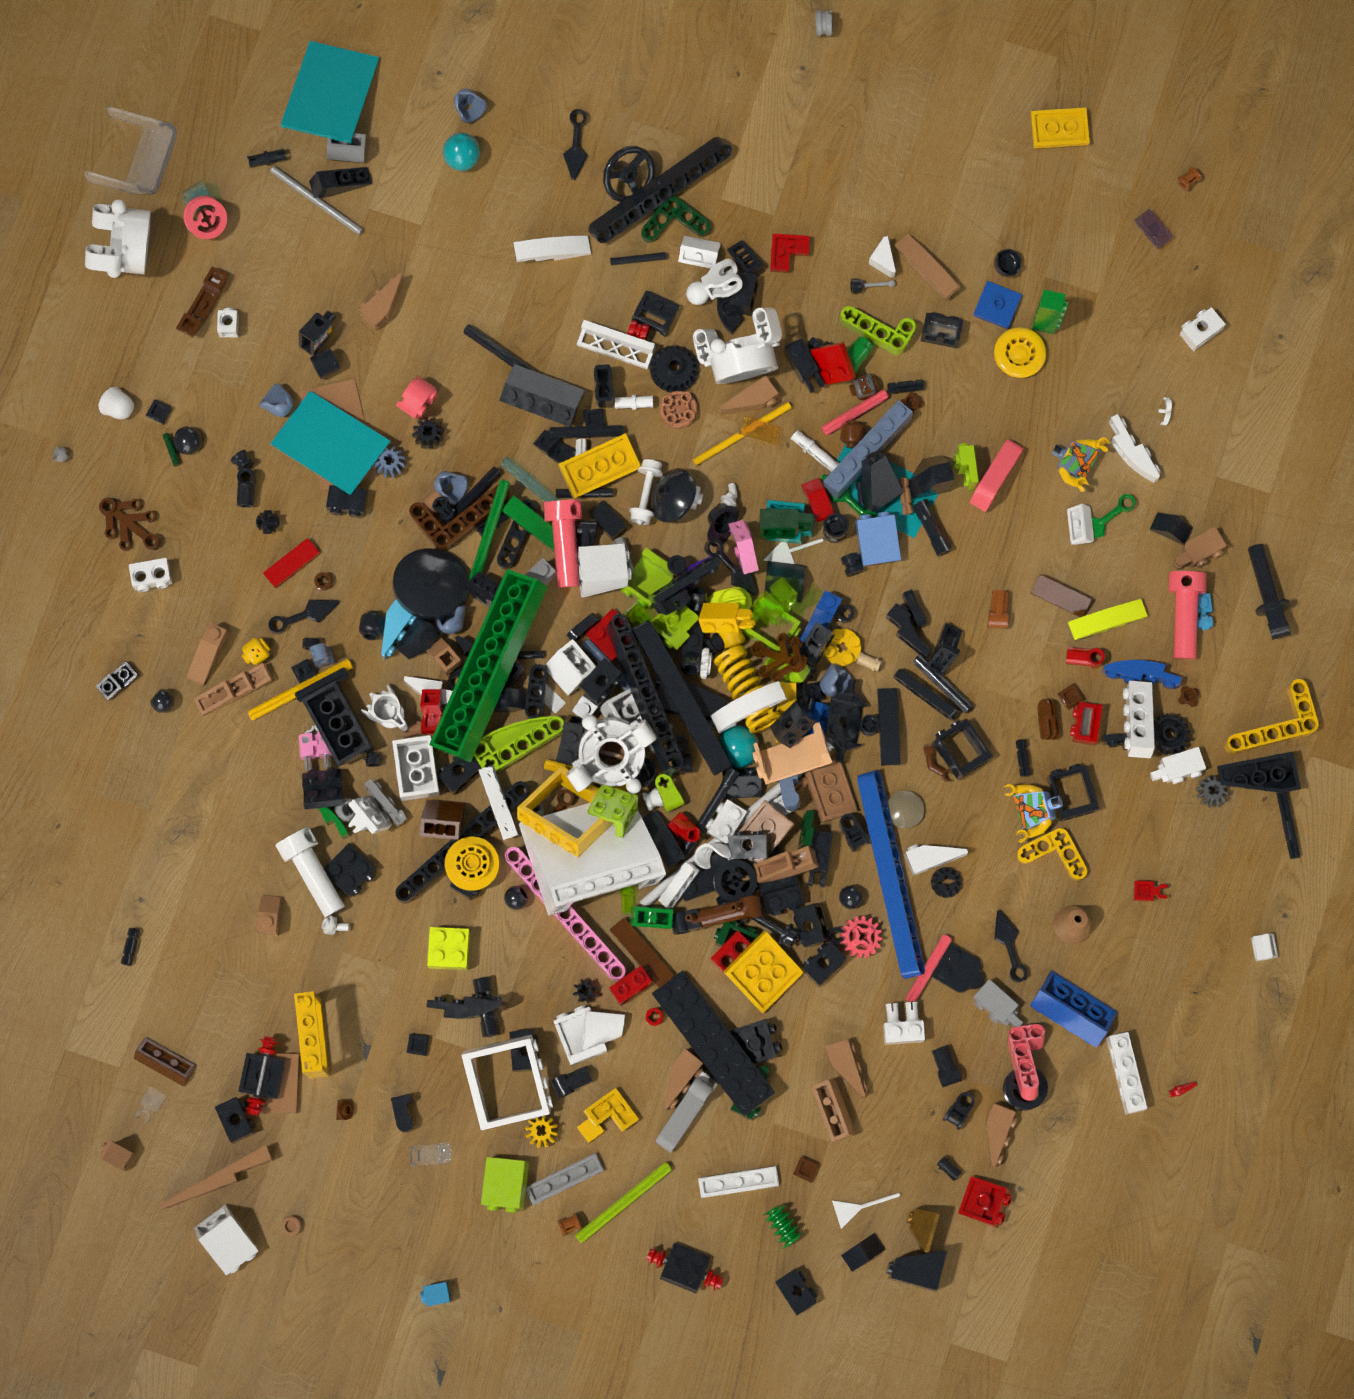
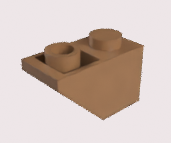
(444, 656)
(116, 1155)

